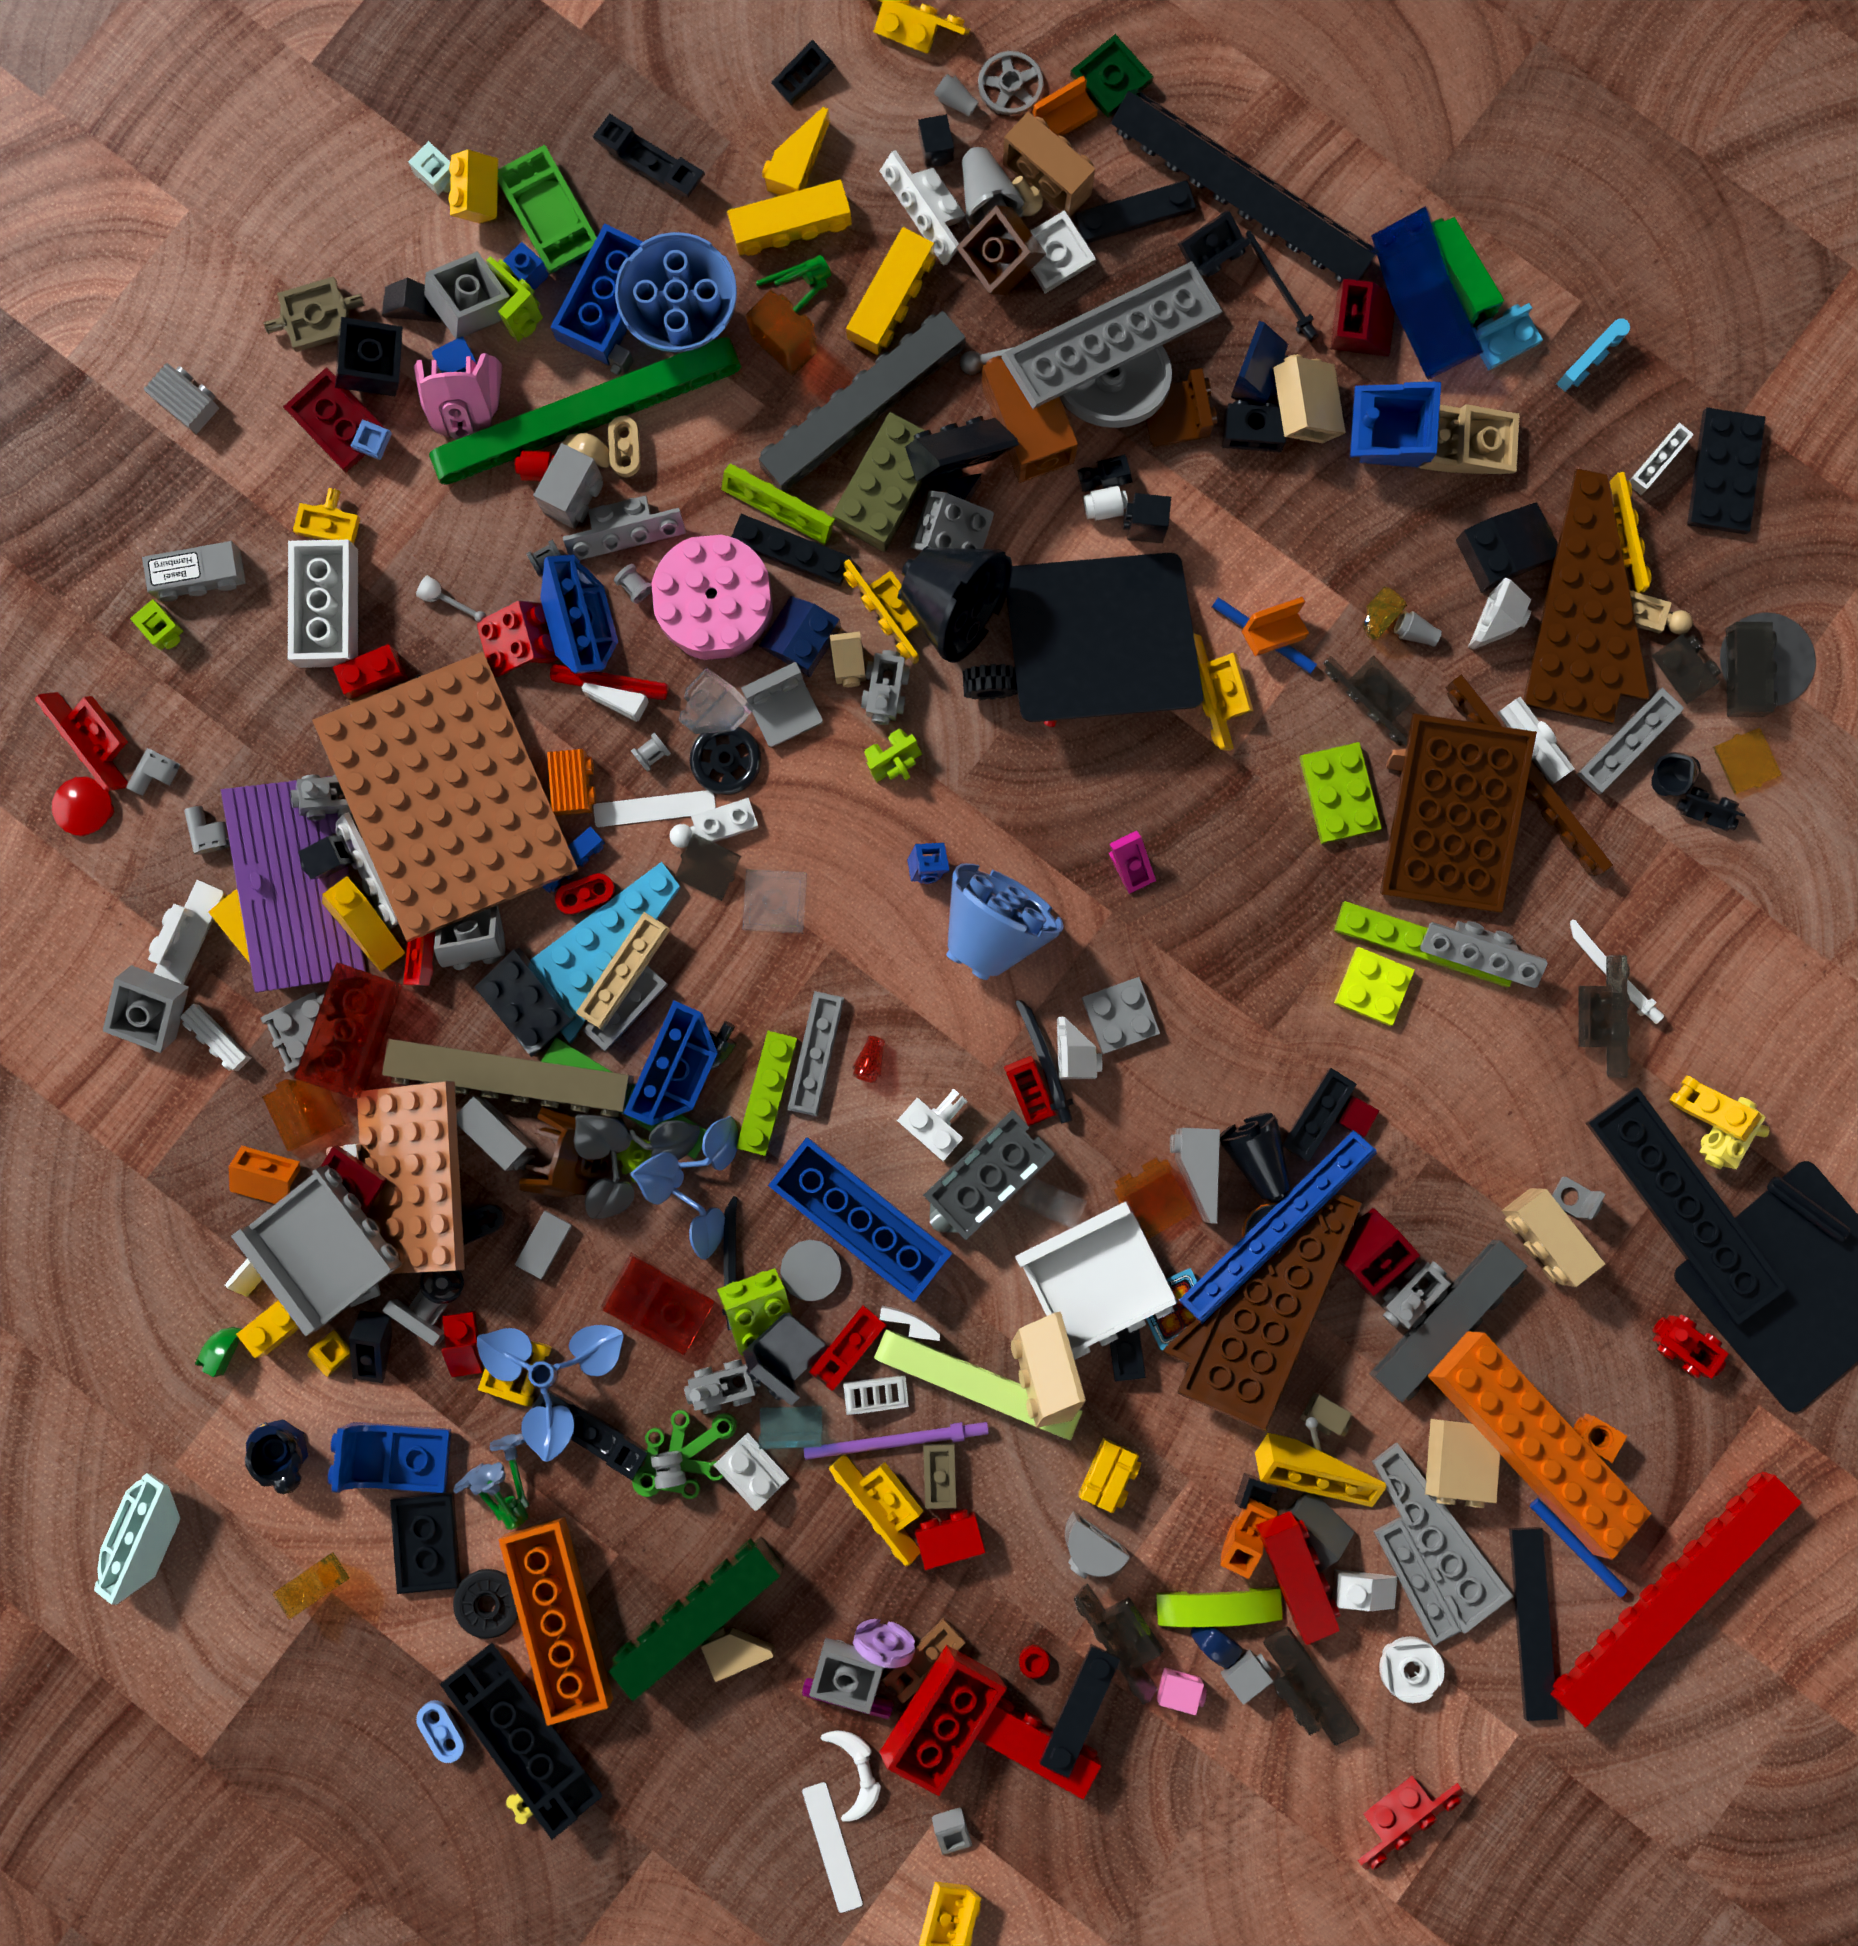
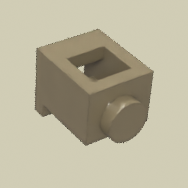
(1328, 1414)

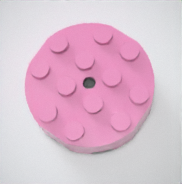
(707, 569)

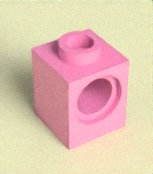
(1181, 1691)

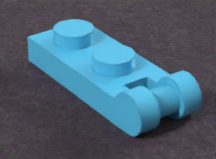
(1595, 354)

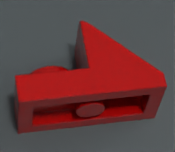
(461, 1344)

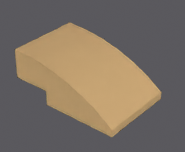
(1476, 441)

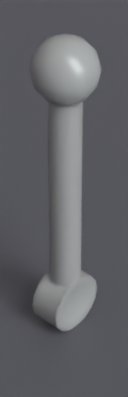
(1311, 1424)

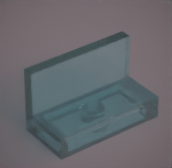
(791, 1427)

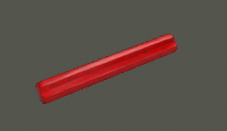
(650, 689)

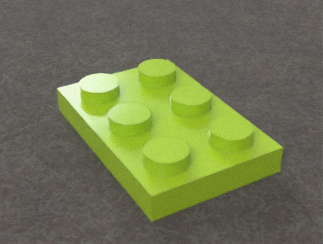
(1340, 792)

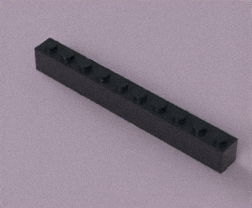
(1243, 186)

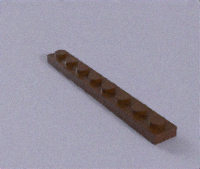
(1537, 788)

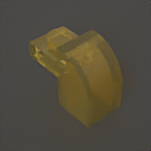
(310, 1586)

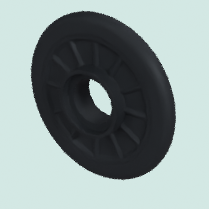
(467, 1608)

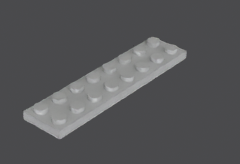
(1111, 335)

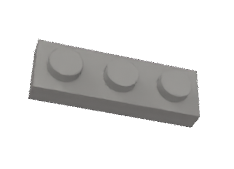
(640, 996)

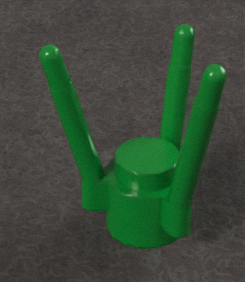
(814, 272)

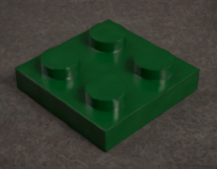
(1111, 73)

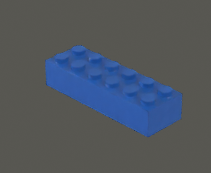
(860, 1219)

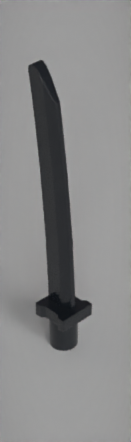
(1304, 323)
(1060, 1102)
(730, 1246)

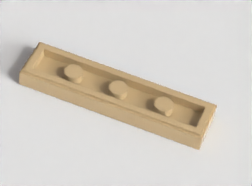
(623, 971)

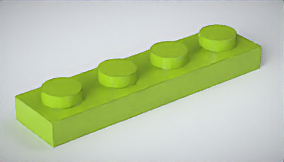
(777, 503)
(766, 1093)

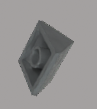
(1326, 1529)

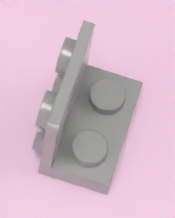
(951, 523)
(782, 705)

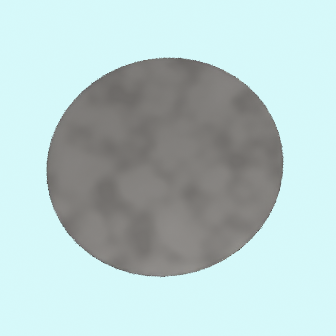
(1792, 653)

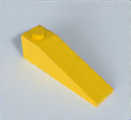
(1306, 1469)

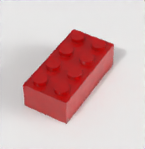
(942, 1720)

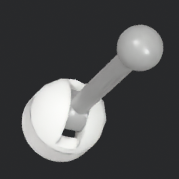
(430, 591)

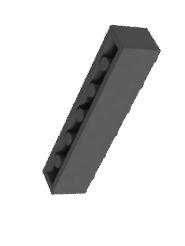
(1460, 1311)

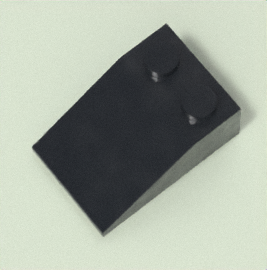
(1507, 545)

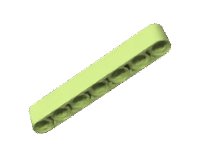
(963, 1379)

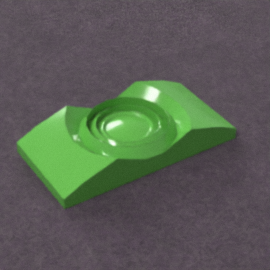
(546, 209)

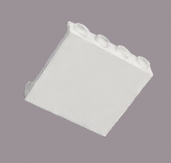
(1099, 1278)

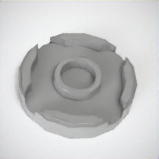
(811, 1270)

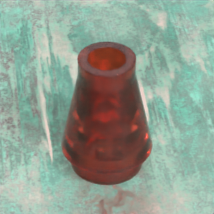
(869, 1061)

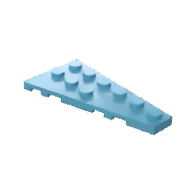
(584, 952)

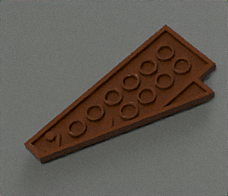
(1588, 627)
(1254, 1338)

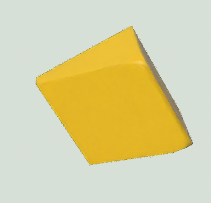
(329, 1353)

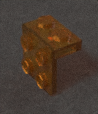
(1153, 1197)

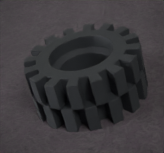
(989, 682)

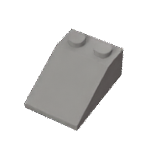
(1198, 1162)

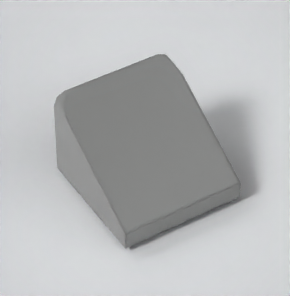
(951, 1831)

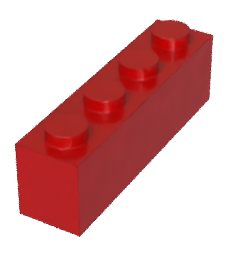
(1298, 1577)
(1024, 1741)

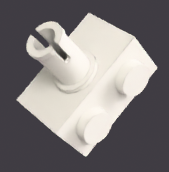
(933, 1125)

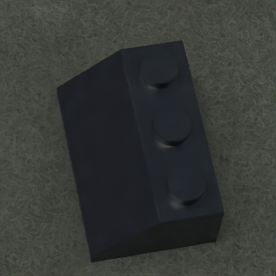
(958, 447)

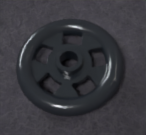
(728, 784)

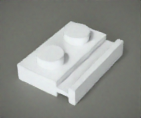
(751, 1471)

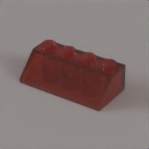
(348, 1031)

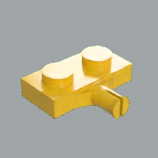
(326, 520)

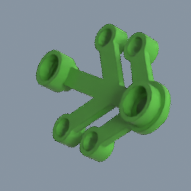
(688, 1451)

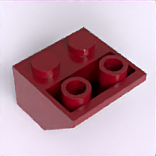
(1363, 319)
(1376, 1252)

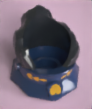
(276, 1455)

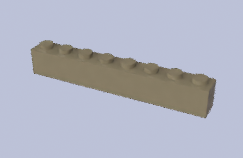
(508, 1075)

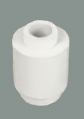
(1105, 503)

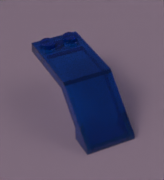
(1425, 294)

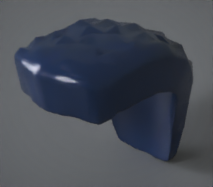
(1217, 1646)

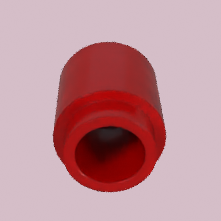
(533, 464)

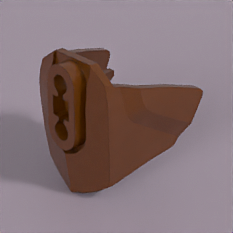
(568, 1171)

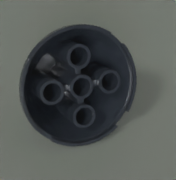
(955, 595)

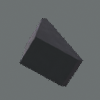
(407, 301)

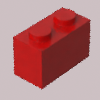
(370, 671)
(949, 1539)

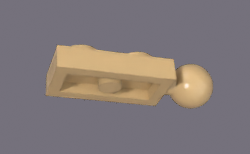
(1654, 614)

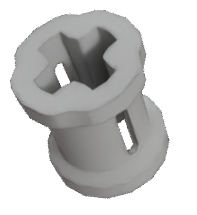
(633, 583)
(650, 752)

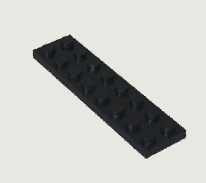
(1686, 1206)

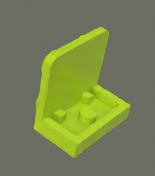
(521, 310)
(753, 1306)

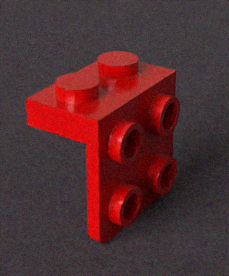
(516, 637)

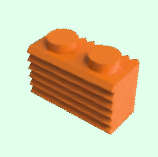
(570, 782)

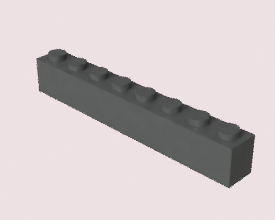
(862, 401)

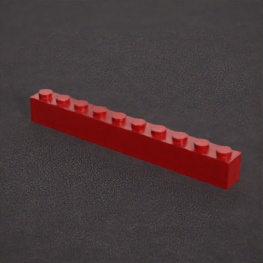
(1674, 1597)

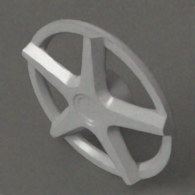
(1010, 83)

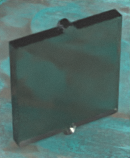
(707, 866)

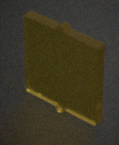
(1747, 761)

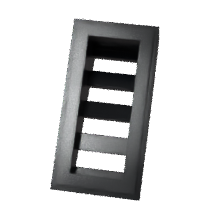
(818, 73)

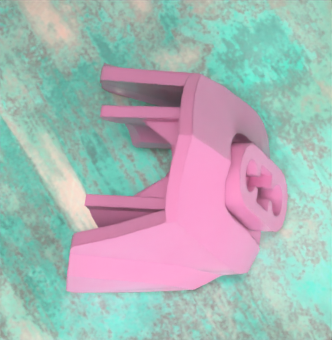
(460, 396)

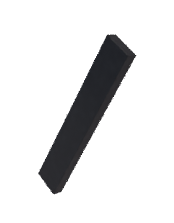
(1533, 1623)

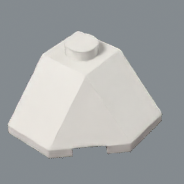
(1502, 614)
(1076, 1053)

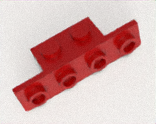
(89, 735)
(1403, 1814)

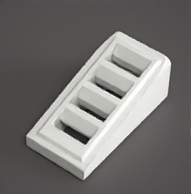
(624, 702)
(851, 1407)

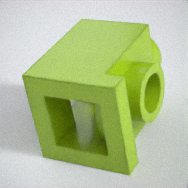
(151, 619)

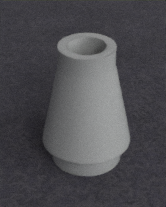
(955, 95)
(1416, 629)

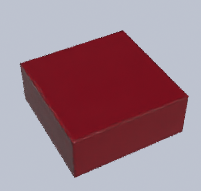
(1357, 1116)

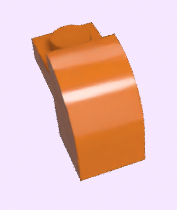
(1243, 1543)

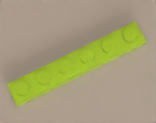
(1398, 936)

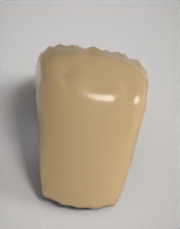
(589, 446)

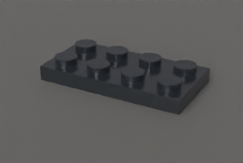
(1726, 471)

